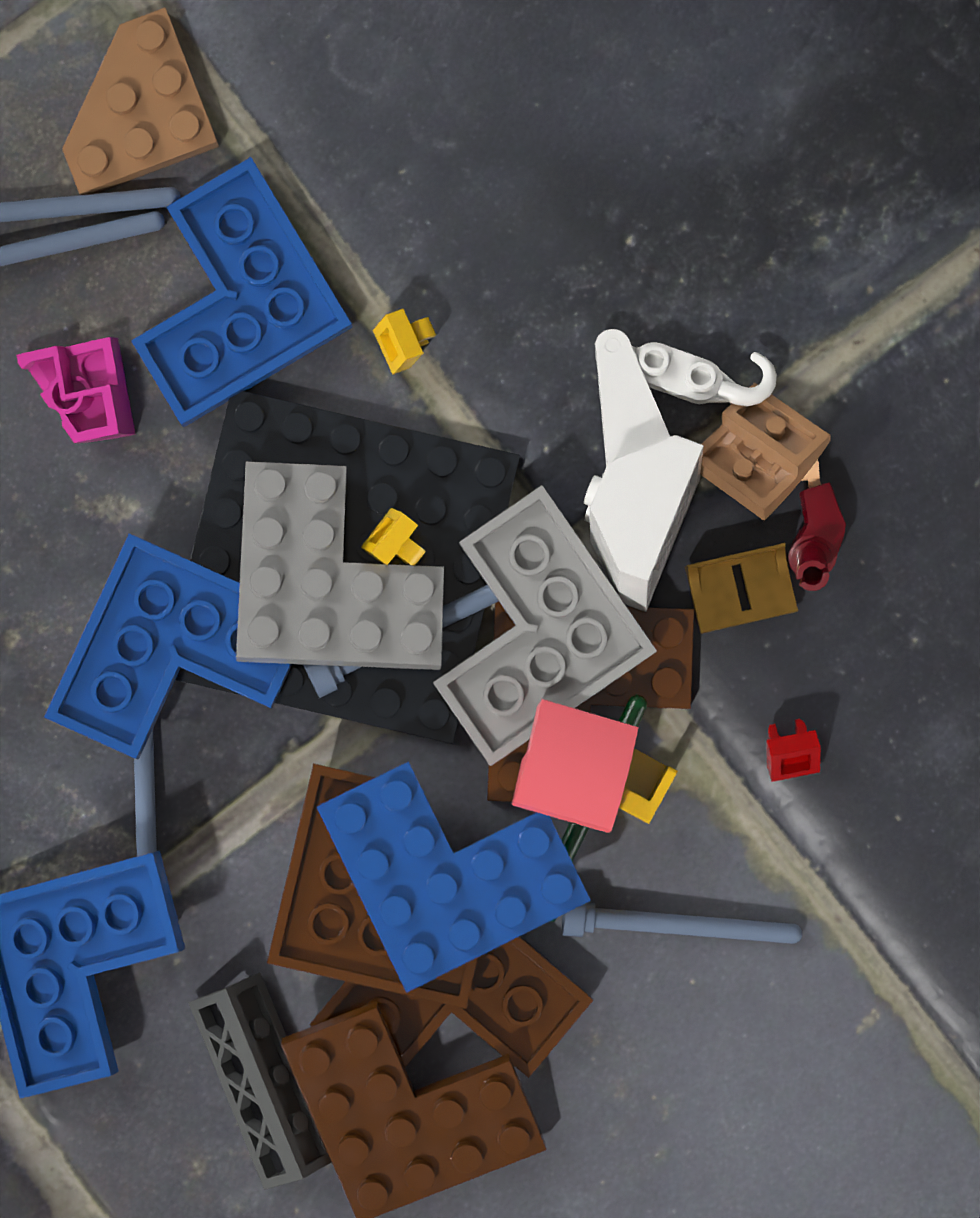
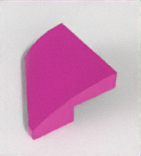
(84, 387)

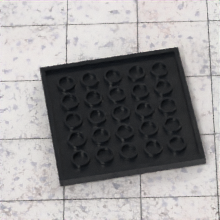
(431, 479)

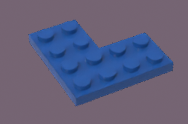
(266, 302)
(144, 628)
(439, 904)
(51, 949)

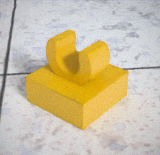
(401, 340)
(392, 539)

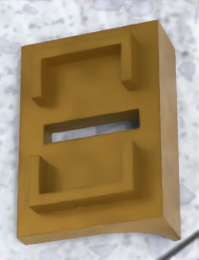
(765, 582)

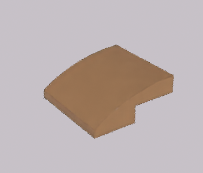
(761, 453)

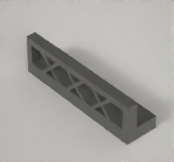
(256, 1036)

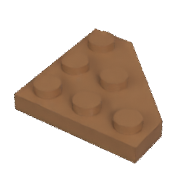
(138, 109)

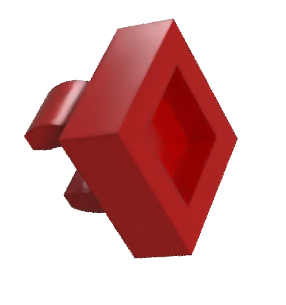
(792, 754)

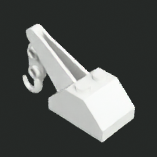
(647, 472)

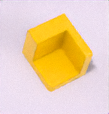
(645, 786)

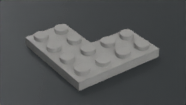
(310, 605)
(567, 631)

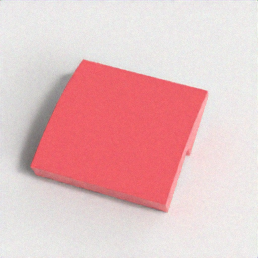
(575, 766)

